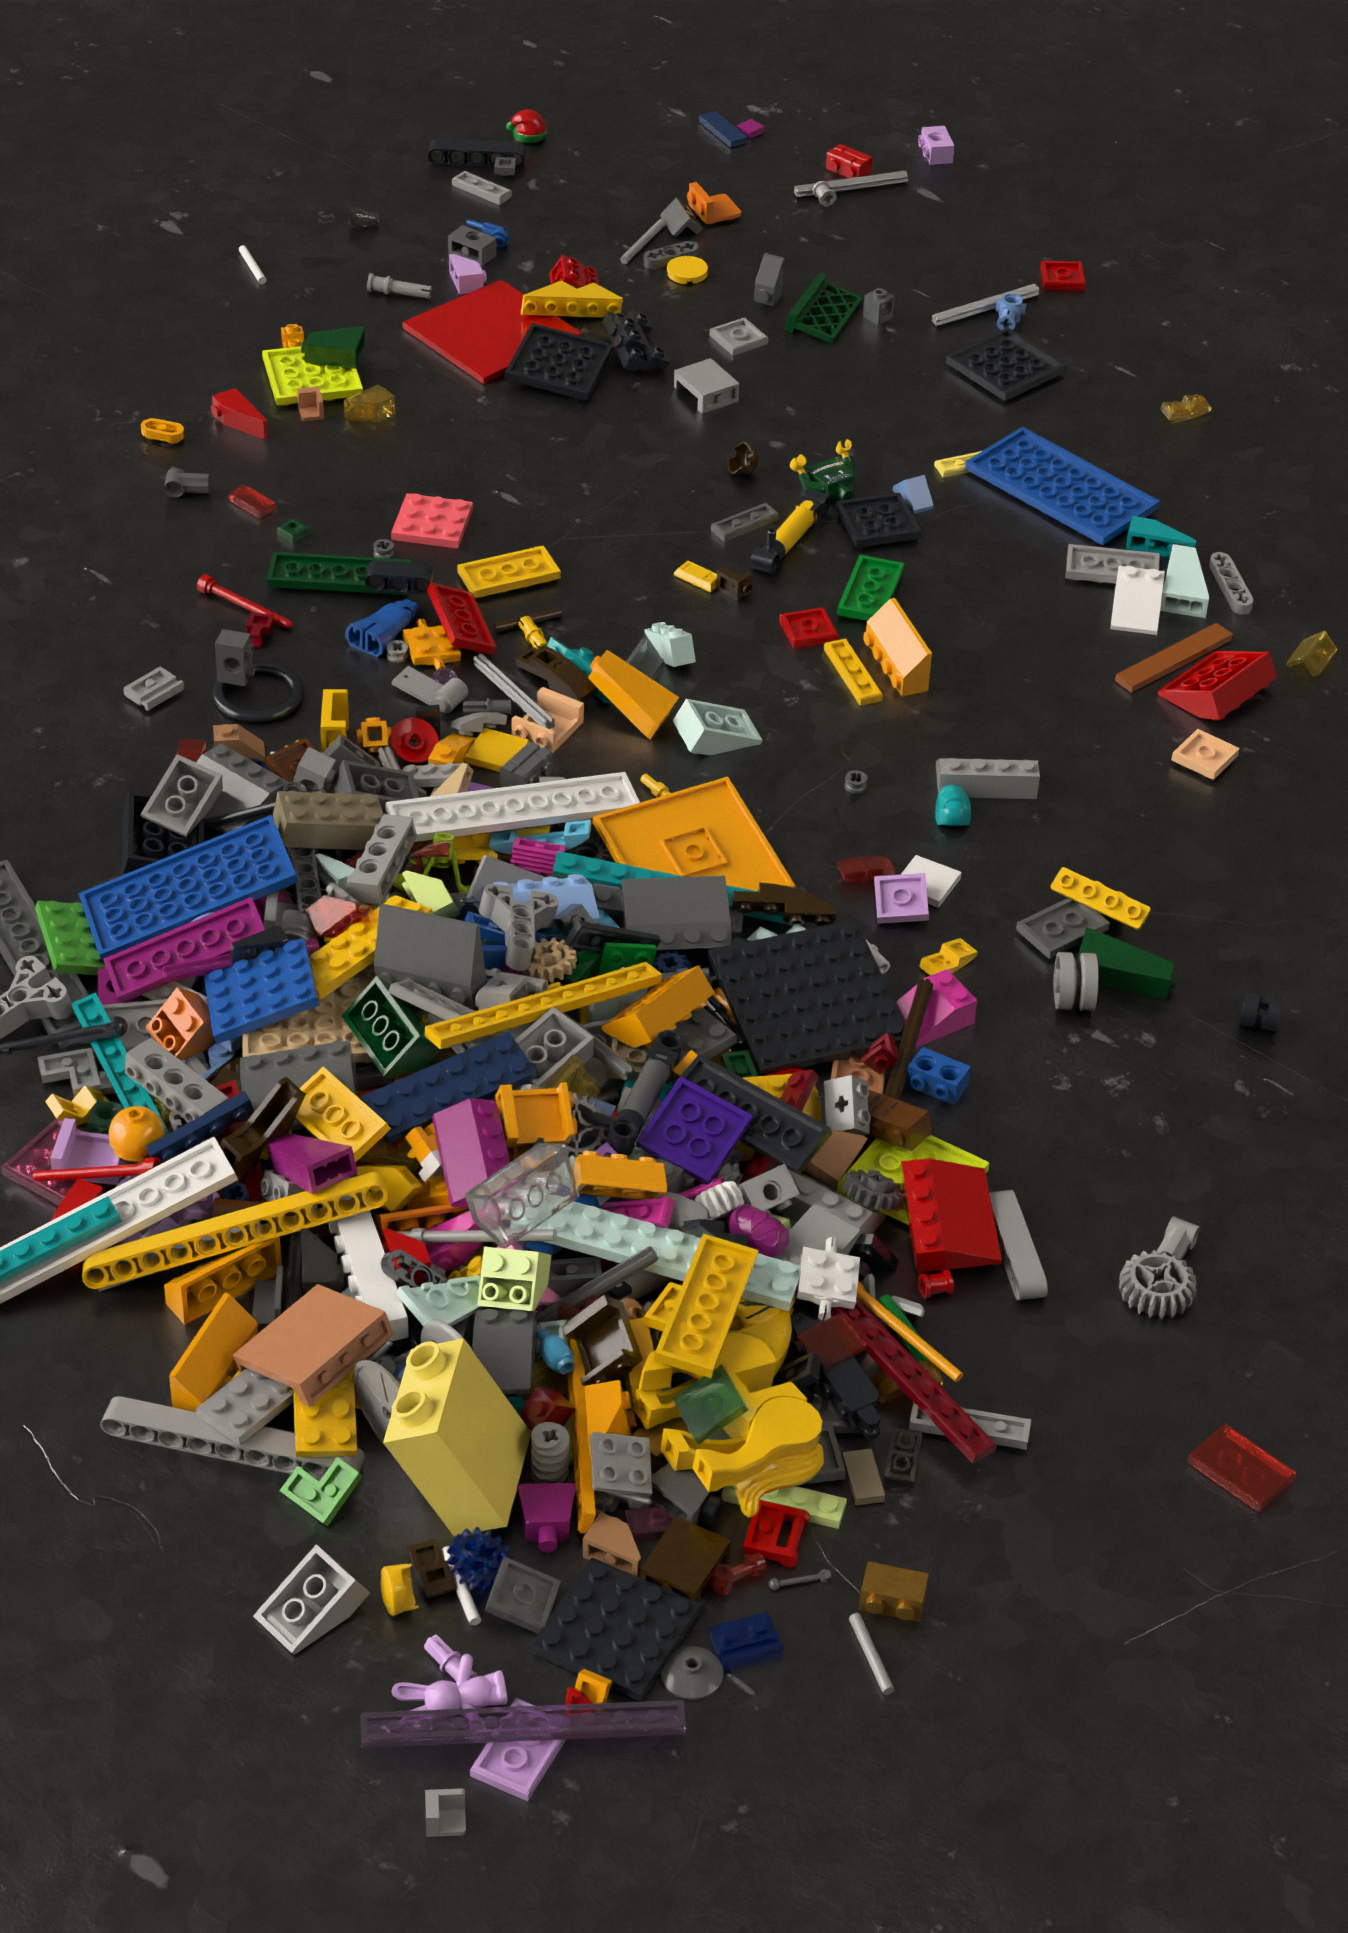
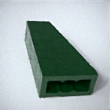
(1128, 967)

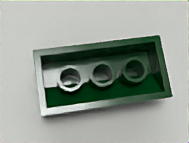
(389, 1031)

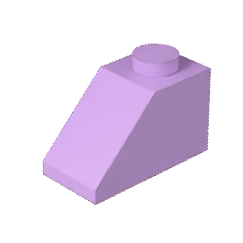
(466, 274)

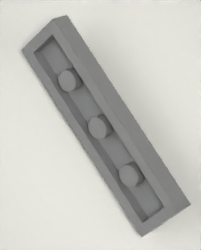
(1001, 1428)

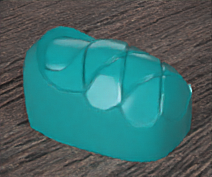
(953, 807)

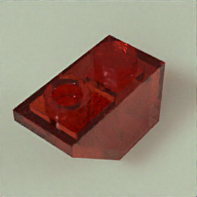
(335, 914)

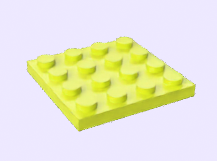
(289, 372)
(887, 1160)

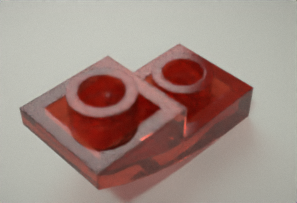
(860, 868)

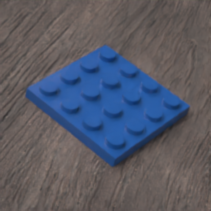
(260, 990)

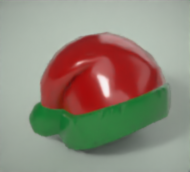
(527, 126)

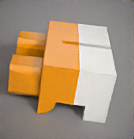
(426, 1151)

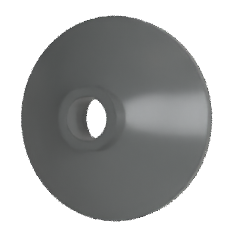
(692, 1682)

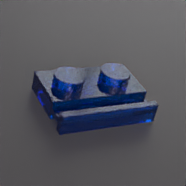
(745, 1640)

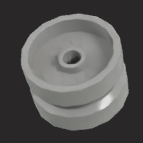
(1075, 980)

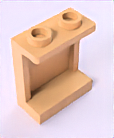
(567, 715)

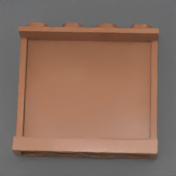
(316, 1342)

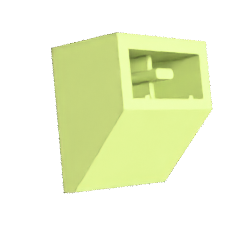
(430, 893)
(513, 1278)

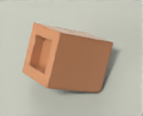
(310, 403)

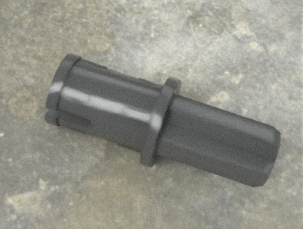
(499, 706)

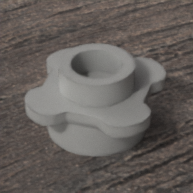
(730, 1173)

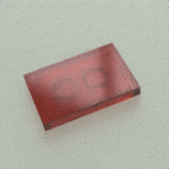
(1241, 1467)

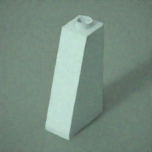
(1185, 584)

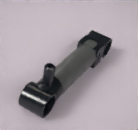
(655, 1074)

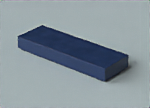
(723, 129)

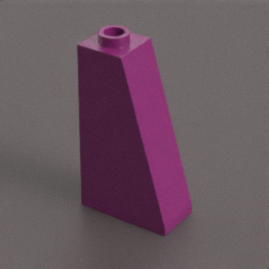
(311, 1161)

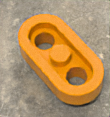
(162, 430)

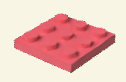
(432, 520)

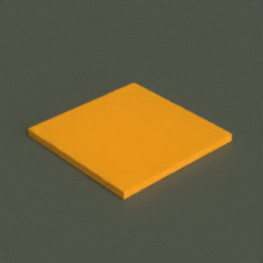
(693, 835)

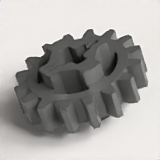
(873, 1190)

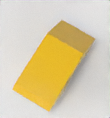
(79, 1108)

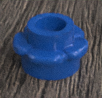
(502, 237)

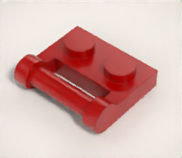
(766, 1530)

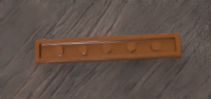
(1173, 657)

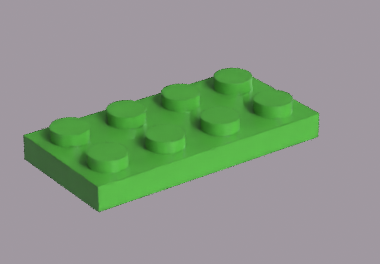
(68, 938)

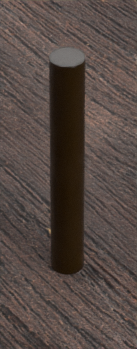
(537, 617)

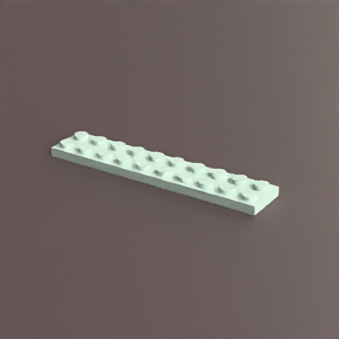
(620, 1237)

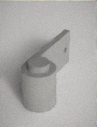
(431, 691)

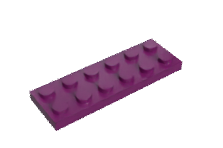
(140, 966)

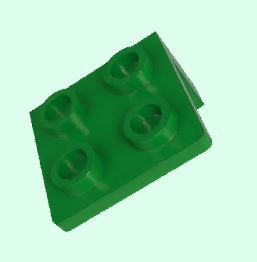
(624, 955)

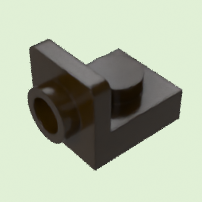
(733, 584)

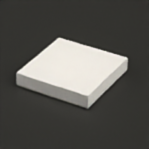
(939, 878)

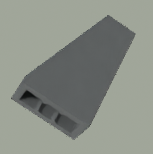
(682, 1491)

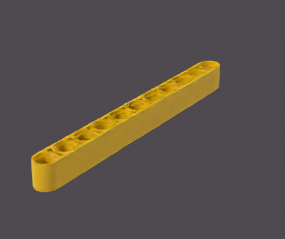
(224, 1240)

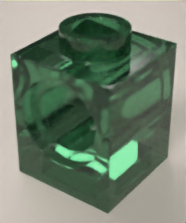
(102, 1116)

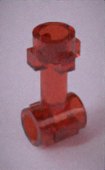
(725, 1575)

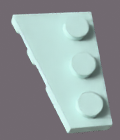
(443, 1302)

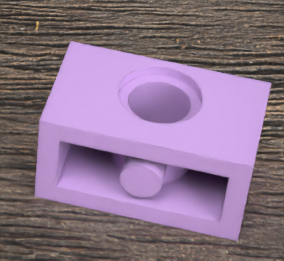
(936, 145)

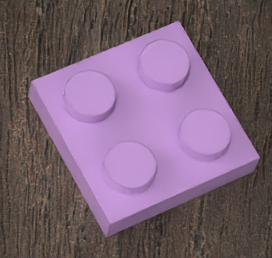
(901, 898)

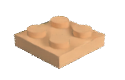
(1205, 754)

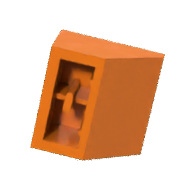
(182, 1025)

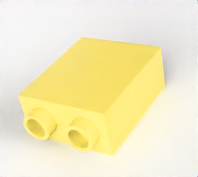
(457, 1436)

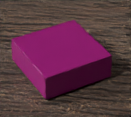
(751, 128)

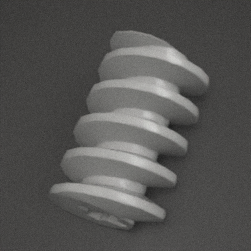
(549, 1453)

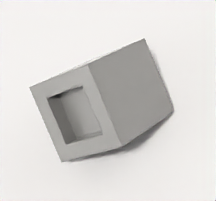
(445, 1812)

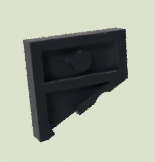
(873, 1252)

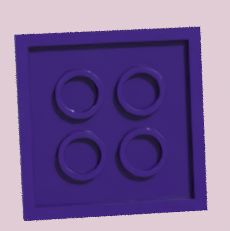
(694, 1130)

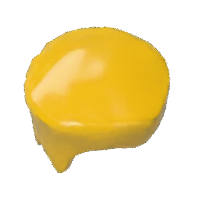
(397, 1589)

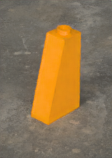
(632, 692)

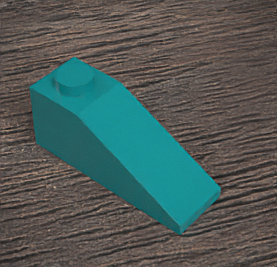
(1155, 537)

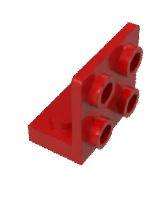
(572, 272)

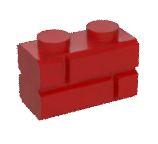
(848, 162)

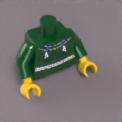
(829, 477)

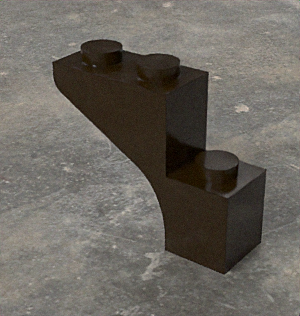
(267, 1123)

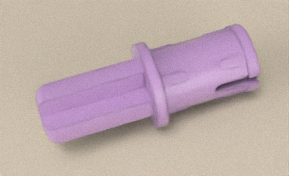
(445, 1656)

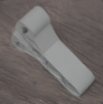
(518, 920)
(32, 997)

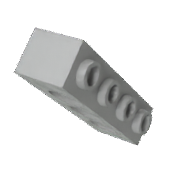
(382, 859)
(171, 1081)

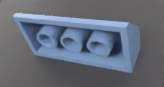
(568, 890)

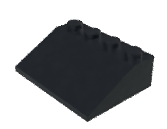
(148, 842)

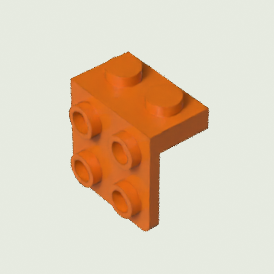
(711, 208)

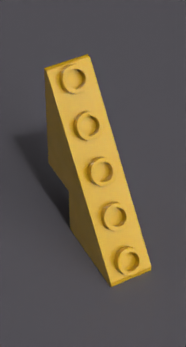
(565, 300)

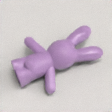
(464, 1694)

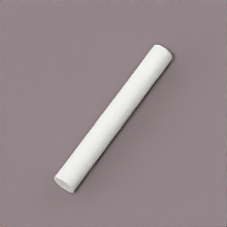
(252, 264)
(464, 1595)

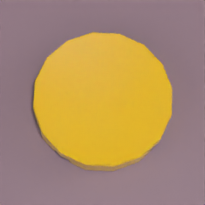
(687, 269)

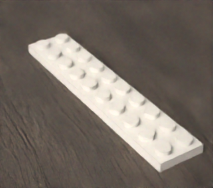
(516, 805)
(139, 1205)

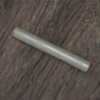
(871, 1654)

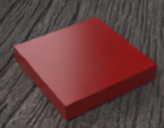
(1062, 275)
(808, 627)

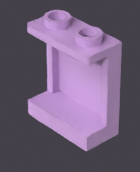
(84, 1150)

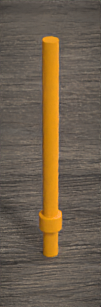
(909, 1335)

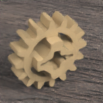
(548, 960)

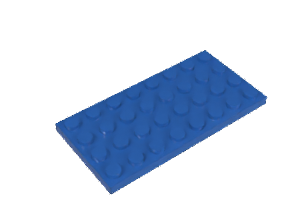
(1062, 485)
(187, 885)

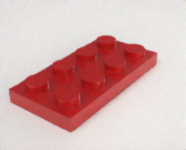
(461, 619)

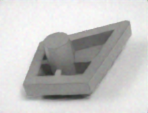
(909, 1307)

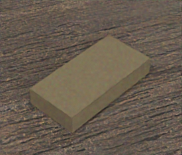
(863, 1477)

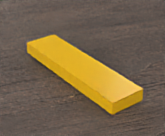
(853, 672)

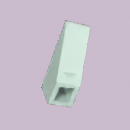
(672, 644)

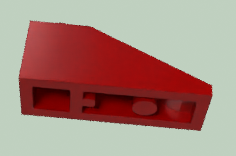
(239, 413)

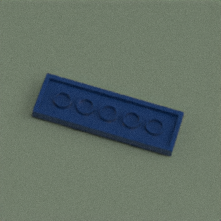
(464, 1076)

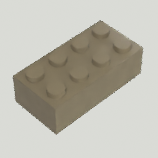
(326, 819)

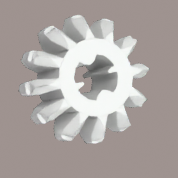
(721, 1200)

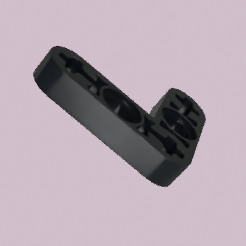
(407, 1278)

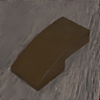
(431, 1568)

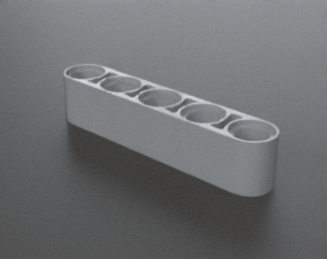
(1017, 1248)

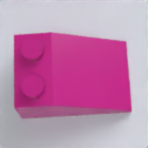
(948, 1009)

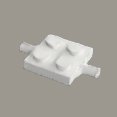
(828, 1278)

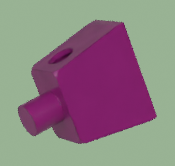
(546, 1512)

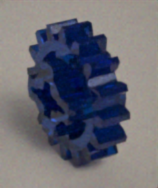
(476, 1558)

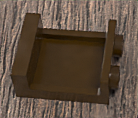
(604, 1341)
(685, 1558)

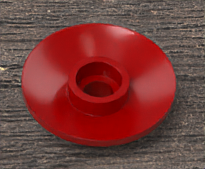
(414, 731)

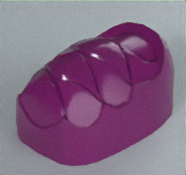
(762, 1229)

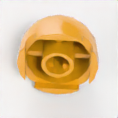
(133, 1131)

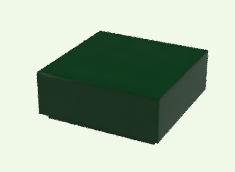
(293, 531)

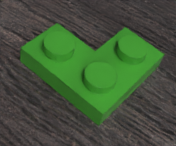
(325, 1496)

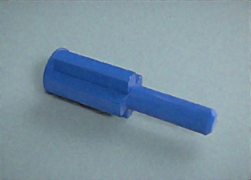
(486, 228)

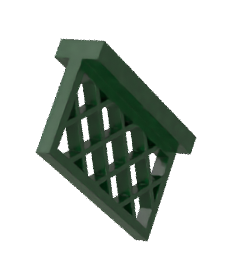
(810, 303)

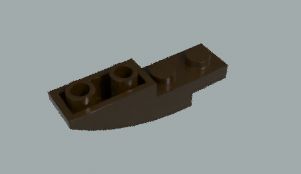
(559, 671)
(796, 905)

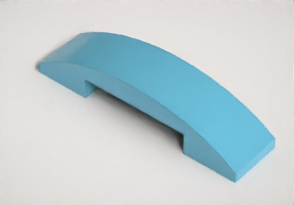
(573, 835)

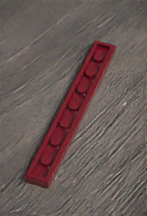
(918, 1384)

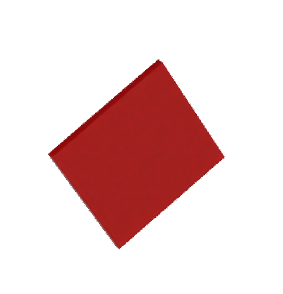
(480, 329)

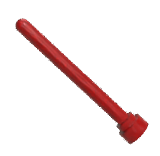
(208, 585)
(96, 1172)

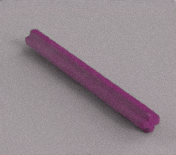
(206, 965)

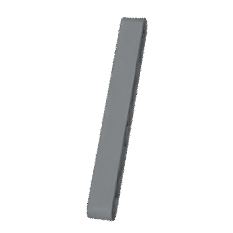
(186, 1432)

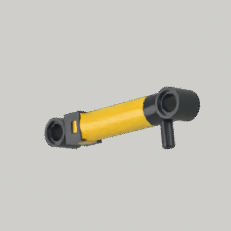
(806, 515)

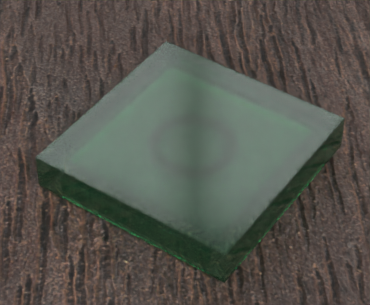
(710, 1404)

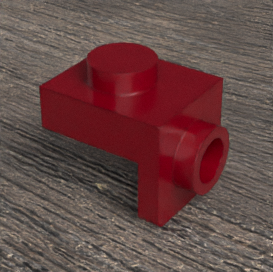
(882, 1054)

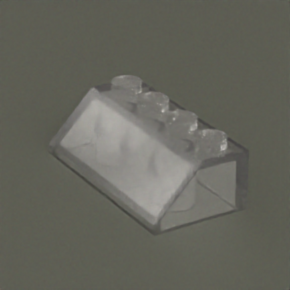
(523, 1193)

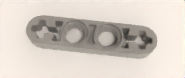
(1234, 582)

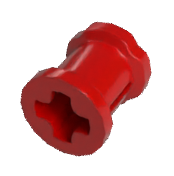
(935, 1283)

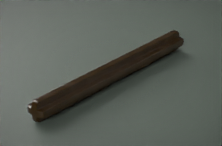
(909, 1038)

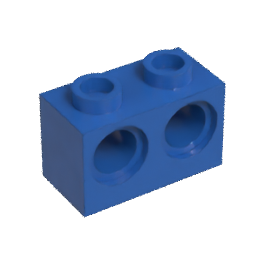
(938, 1075)

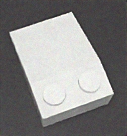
(1137, 600)

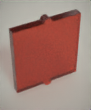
(832, 1341)

